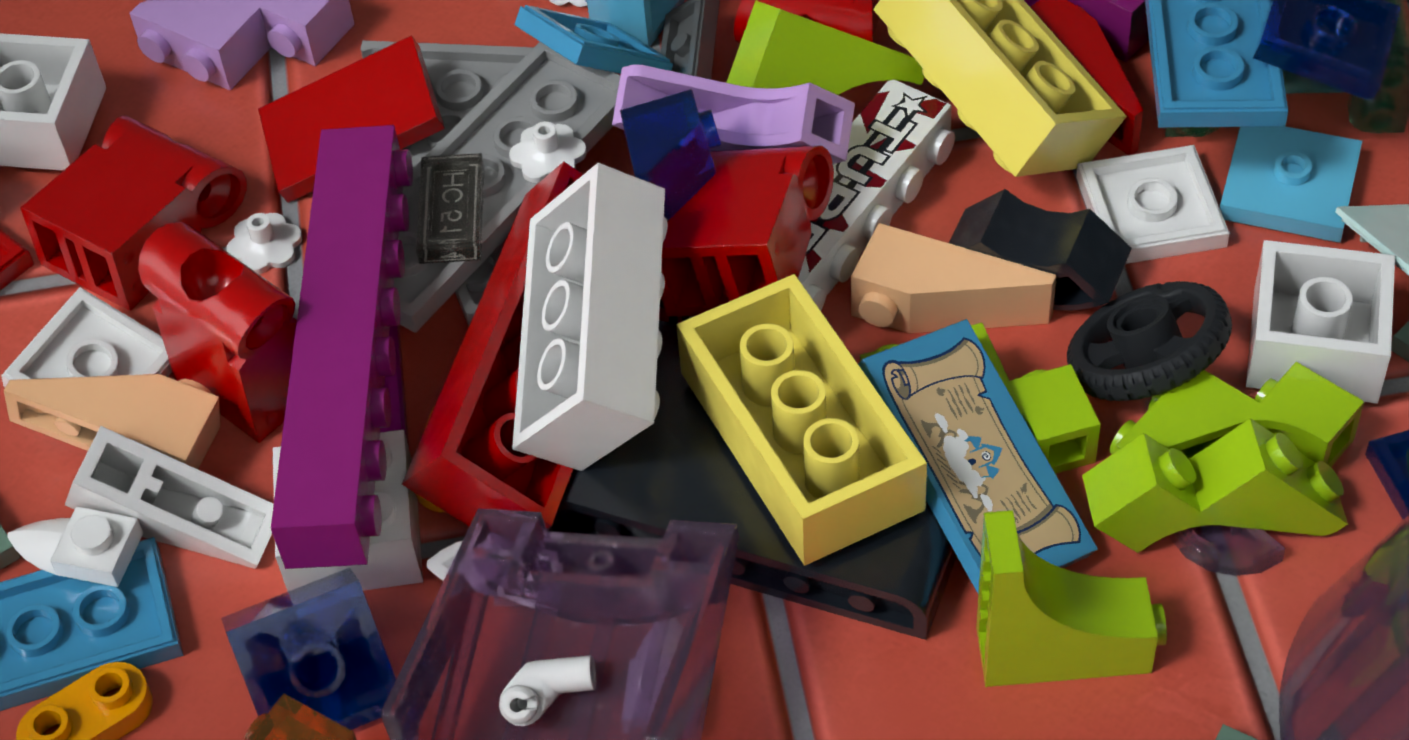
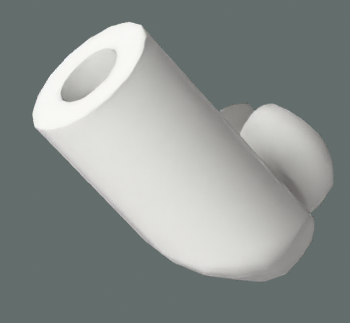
(541, 683)

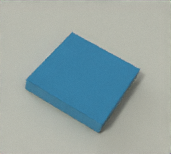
(588, 40)

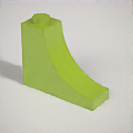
(792, 51)
(1057, 622)

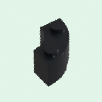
(1071, 245)

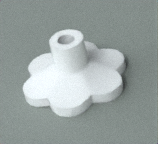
(544, 149)
(265, 242)

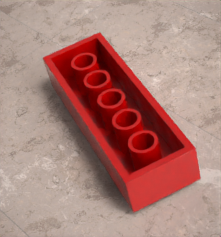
(468, 441)

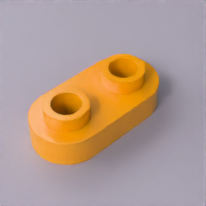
(86, 712)

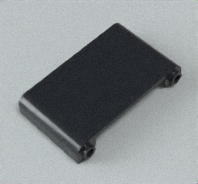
(690, 474)

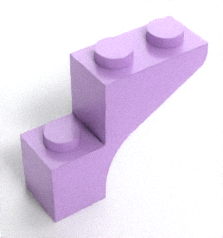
(228, 37)
(749, 115)

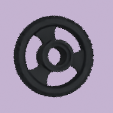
(1148, 341)

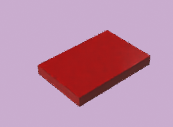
(373, 91)

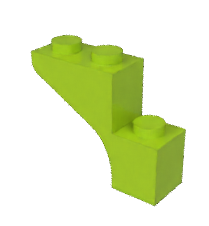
(1300, 405)
(1052, 408)
(1235, 482)

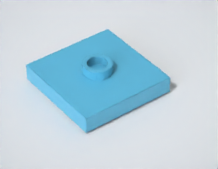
(1290, 180)

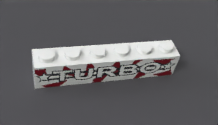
(886, 162)

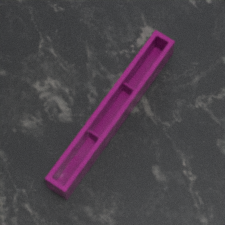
(343, 351)

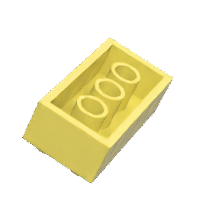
(1007, 80)
(802, 419)

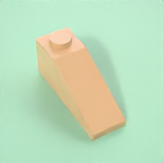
(931, 284)
(148, 408)

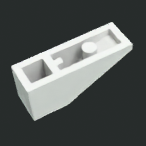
(172, 500)

